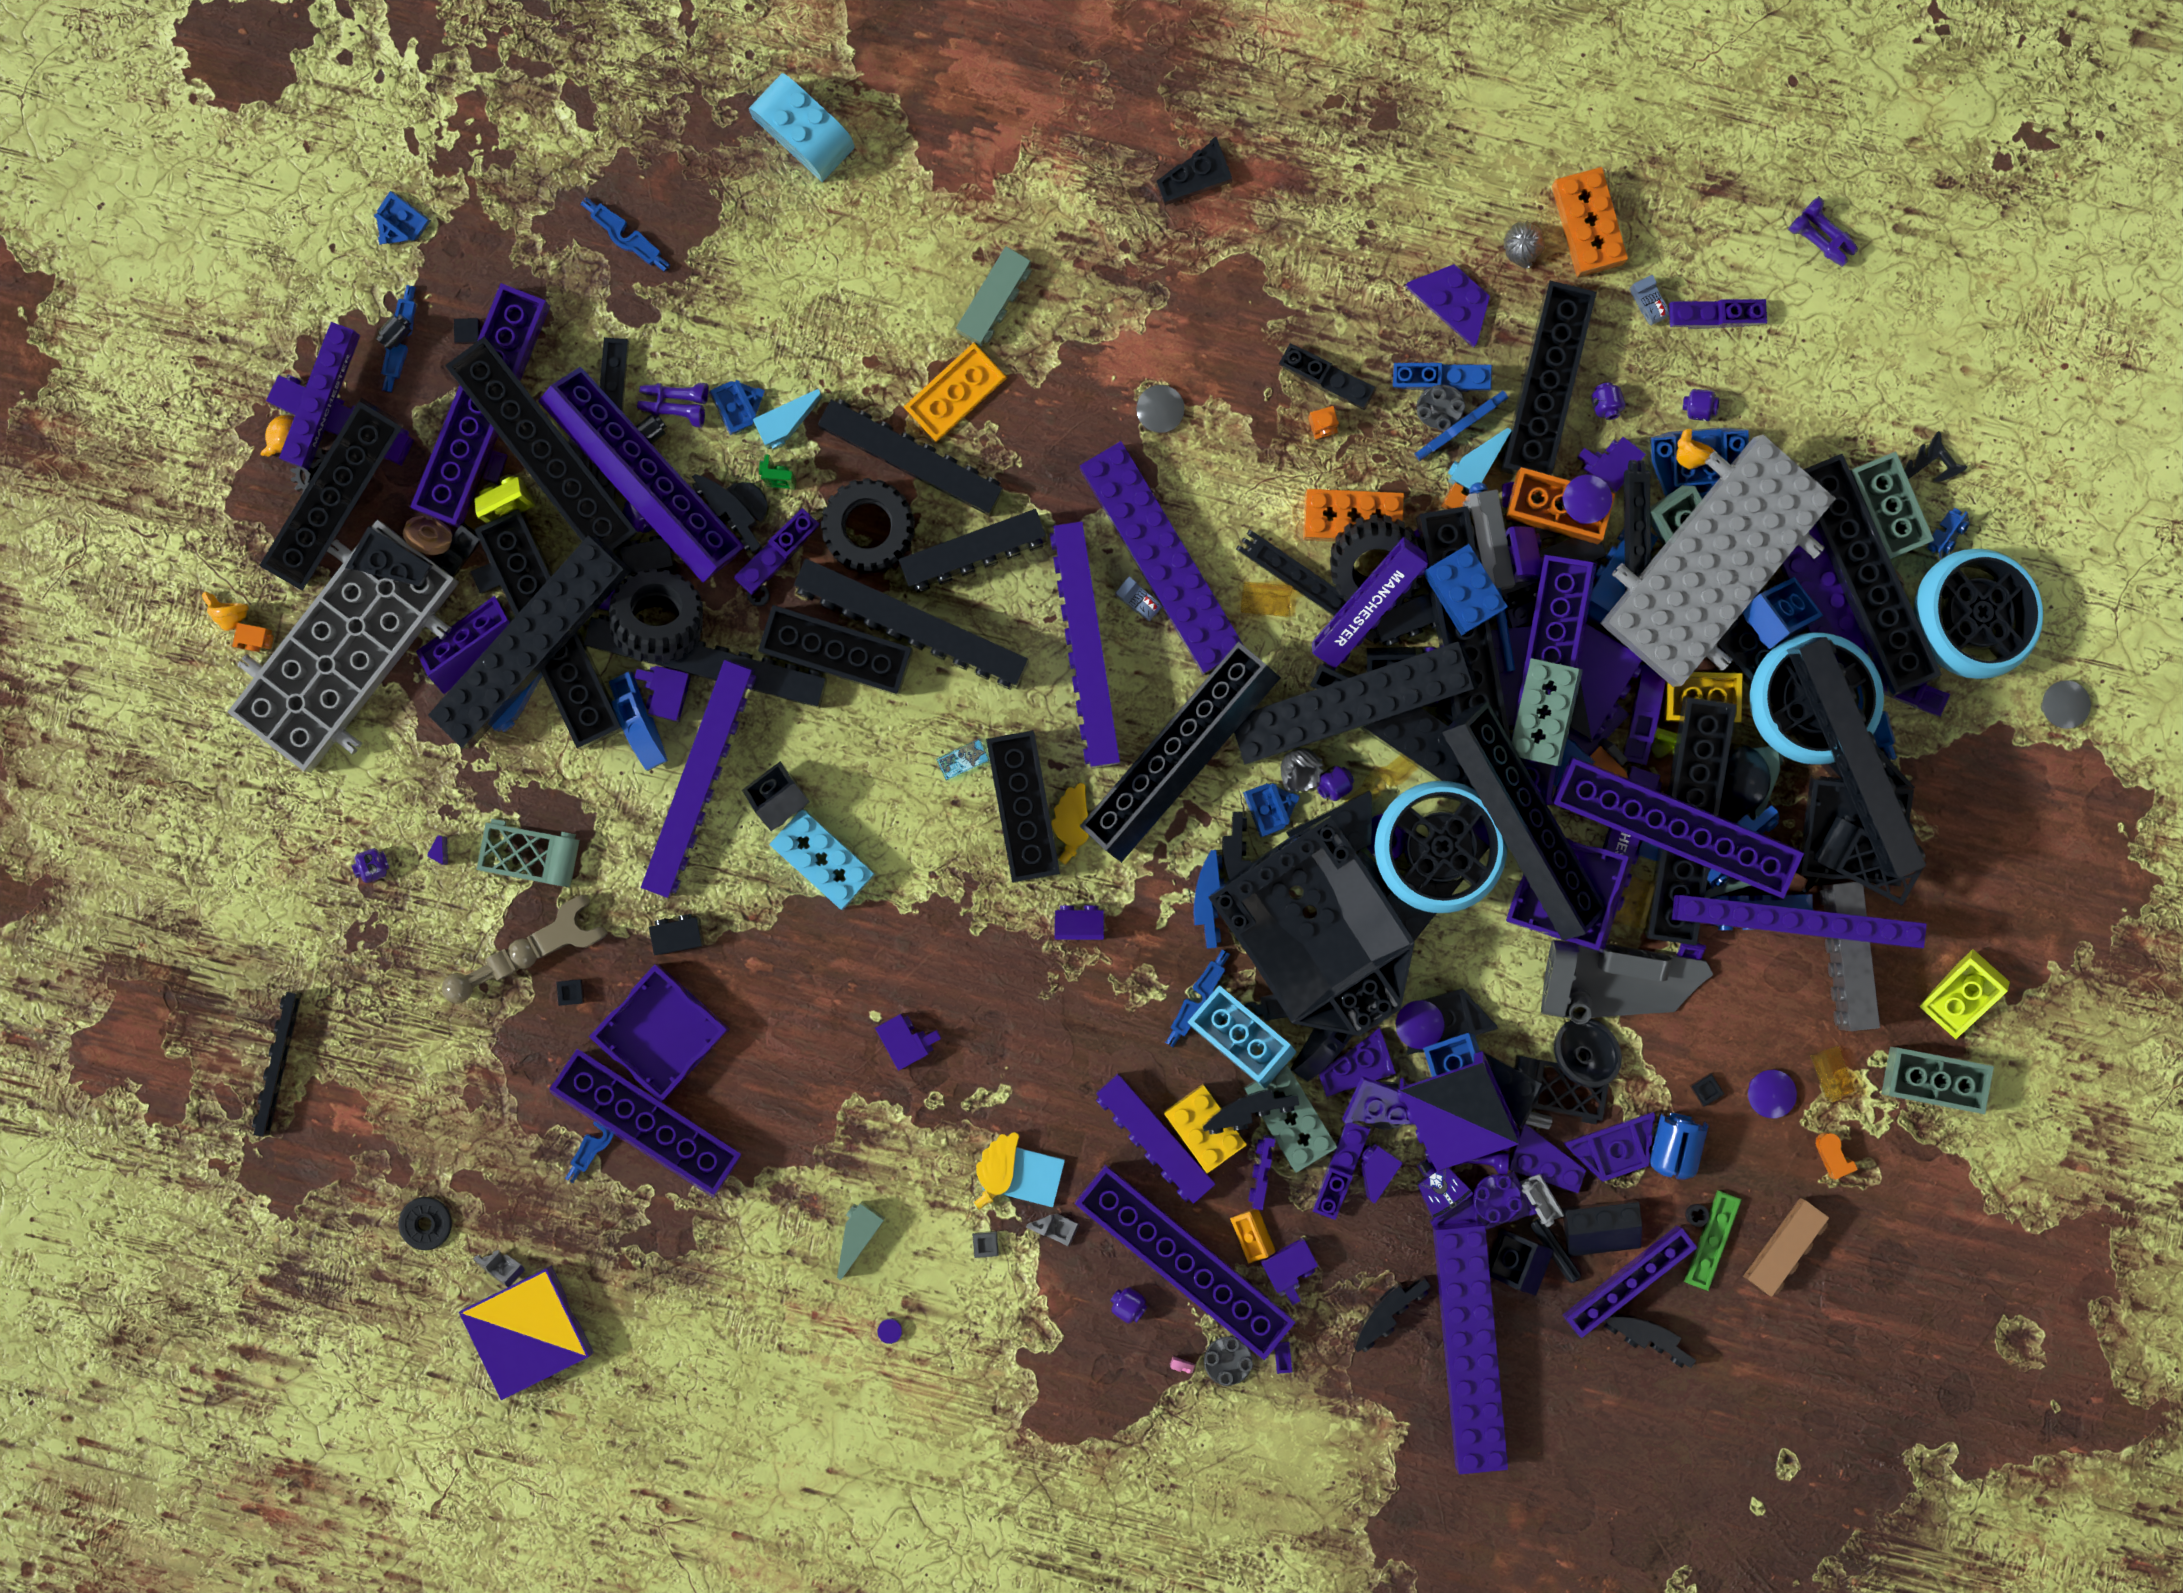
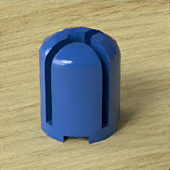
(1678, 1146)

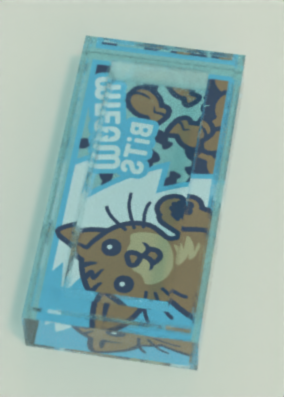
(962, 759)

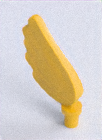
(1068, 818)
(996, 1168)

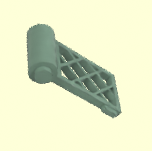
(559, 856)

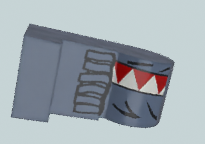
(1649, 300)
(1138, 599)

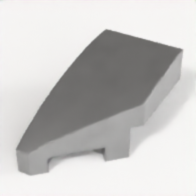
(1056, 1227)
(501, 1267)

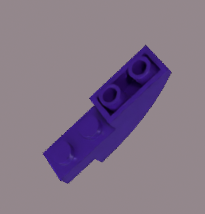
(1718, 314)
(777, 551)
(1644, 716)
(1341, 1169)

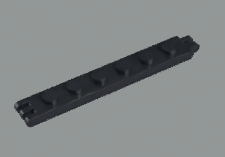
(1637, 517)
(1295, 575)

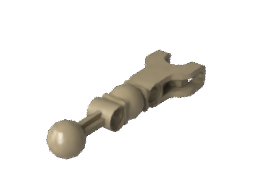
(524, 952)

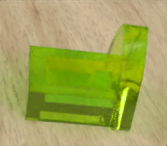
(1663, 742)

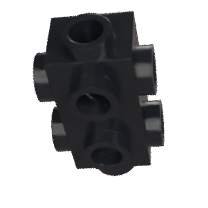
(1521, 610)

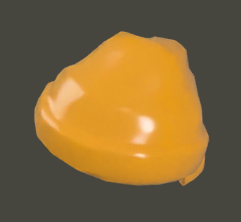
(276, 434)
(1690, 452)
(225, 614)

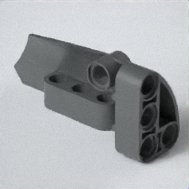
(1616, 981)

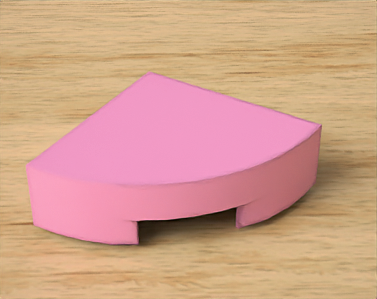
(1182, 1365)

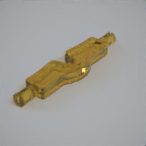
(1389, 774)

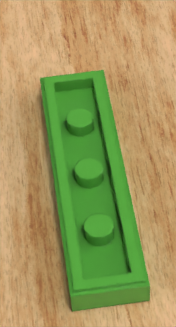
(1712, 1240)

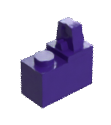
(1611, 466)
(669, 691)
(901, 1042)
(1287, 1265)

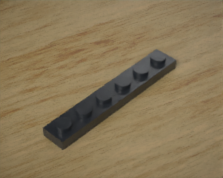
(274, 1073)

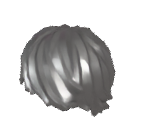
(1524, 243)
(1301, 770)

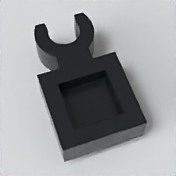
(1269, 1008)

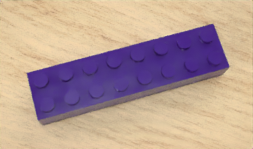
(645, 1123)

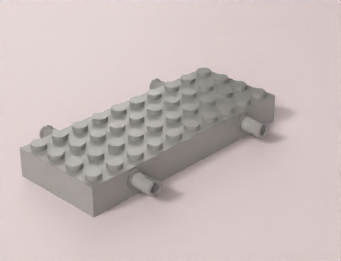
(1717, 560)
(338, 657)

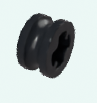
(764, 600)
(1695, 1207)

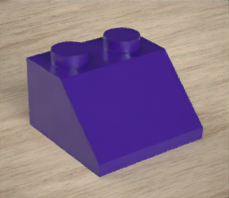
(1524, 553)
(1079, 924)
(1377, 1170)

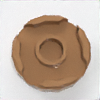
(427, 535)

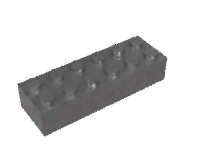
(1850, 963)

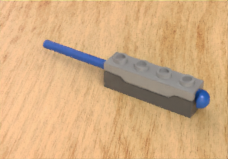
(1492, 551)

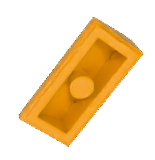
(1253, 1235)

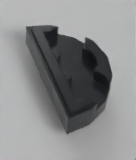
(751, 498)

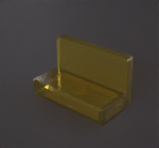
(1265, 599)
(1636, 903)
(1832, 1073)

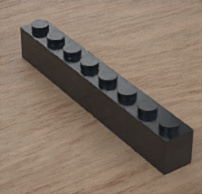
(911, 457)

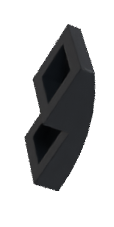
(461, 548)

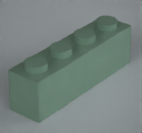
(993, 297)

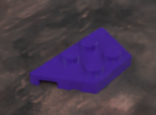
(1454, 300)
(1615, 1148)

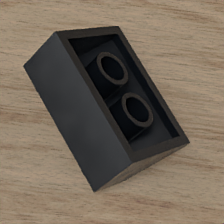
(1602, 1227)

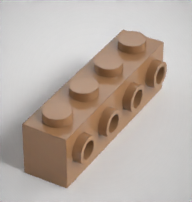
(1786, 1247)

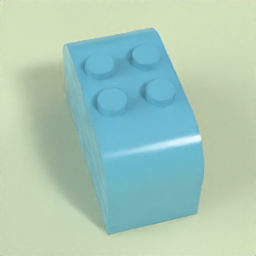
(802, 126)

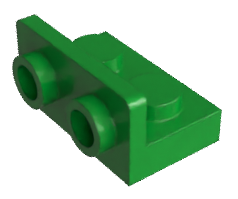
(776, 475)

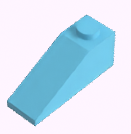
(782, 422)
(1476, 464)

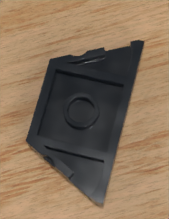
(1351, 817)
(1460, 1016)

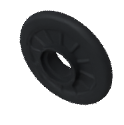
(409, 1223)

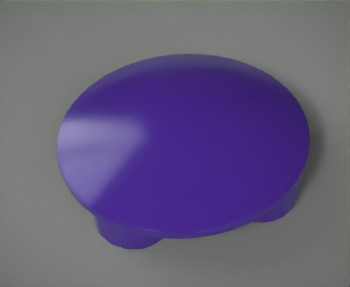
(1587, 499)
(1419, 1024)
(1772, 1094)
(1497, 1199)

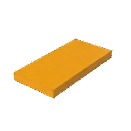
(955, 392)

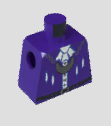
(1440, 1189)

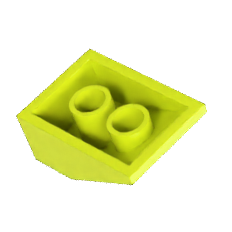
(503, 499)
(1965, 994)

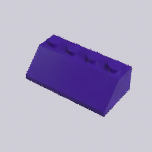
(450, 658)

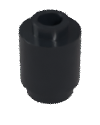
(394, 331)
(652, 428)

